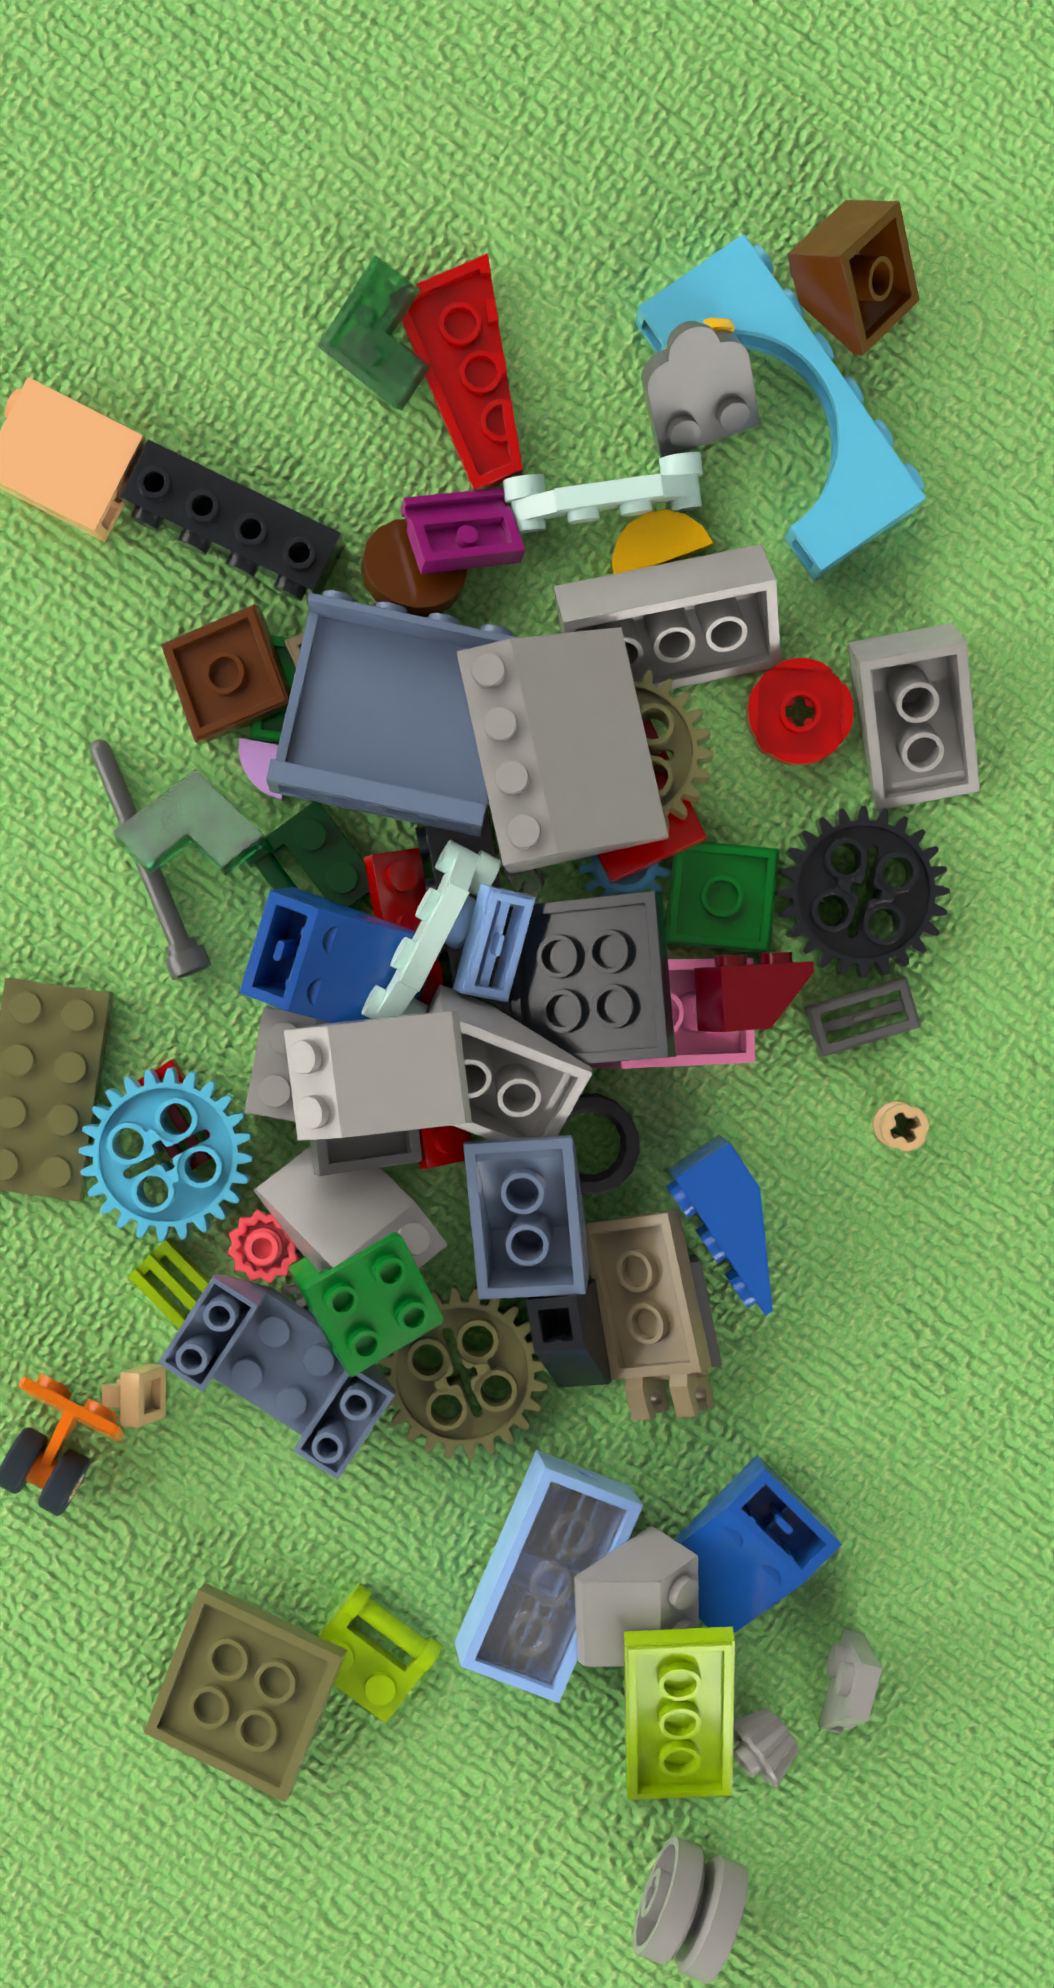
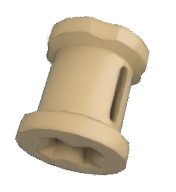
(916, 1130)

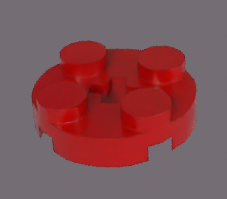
(821, 691)

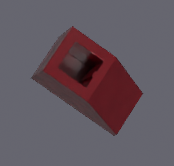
(745, 995)

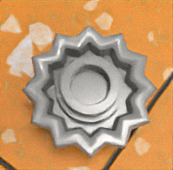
(764, 1746)

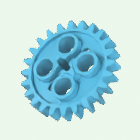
(188, 1195)

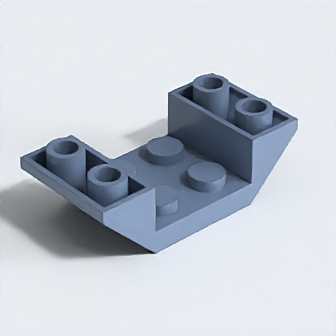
(282, 1364)

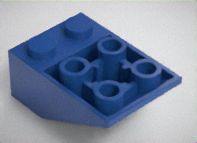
(320, 956)
(729, 1204)
(754, 1546)

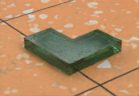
(363, 336)
(185, 815)

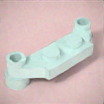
(581, 503)
(438, 911)

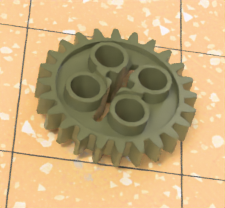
(680, 740)
(506, 1356)

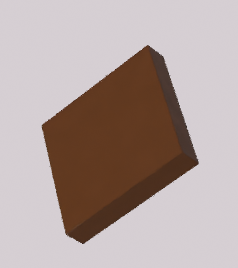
(227, 674)

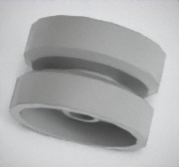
(690, 1910)

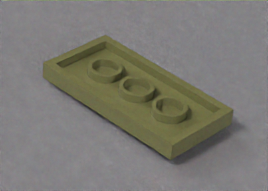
(48, 1084)

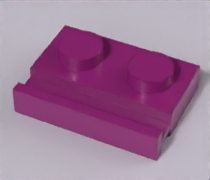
(462, 530)

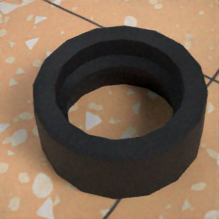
(629, 1143)

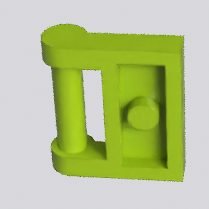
(369, 1671)

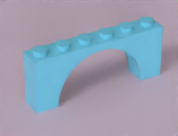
(866, 479)

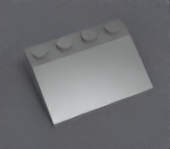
(561, 747)

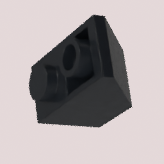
(570, 1337)

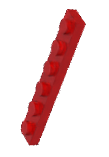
(395, 892)

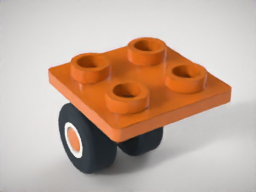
(30, 1464)

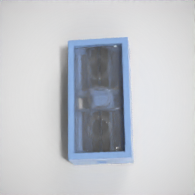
(525, 1603)

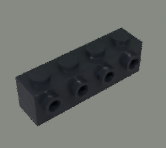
(232, 521)

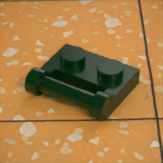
(321, 853)

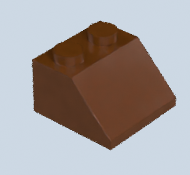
(856, 272)

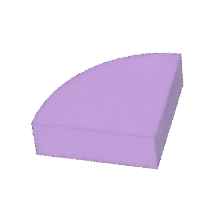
(255, 760)

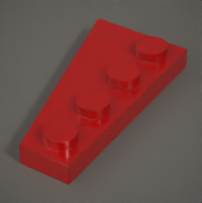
(459, 335)

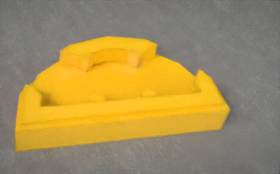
(658, 540)

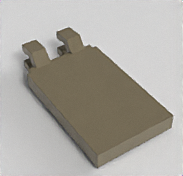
(650, 1312)

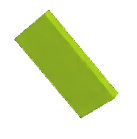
(679, 1712)

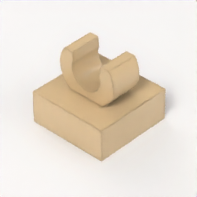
(138, 1394)

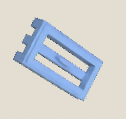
(486, 940)

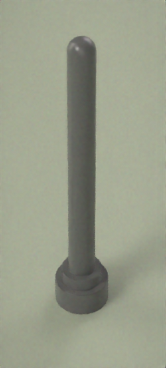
(183, 953)

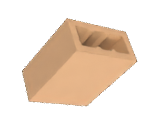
(66, 458)

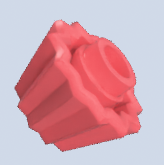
(261, 1247)

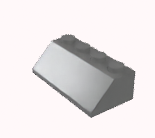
(685, 616)

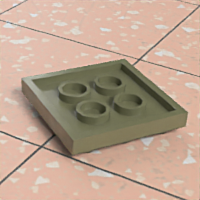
(245, 1692)

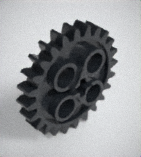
(908, 905)

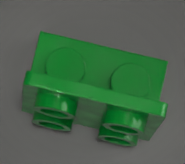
(369, 1302)

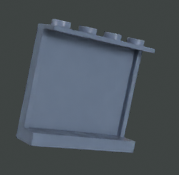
(383, 715)

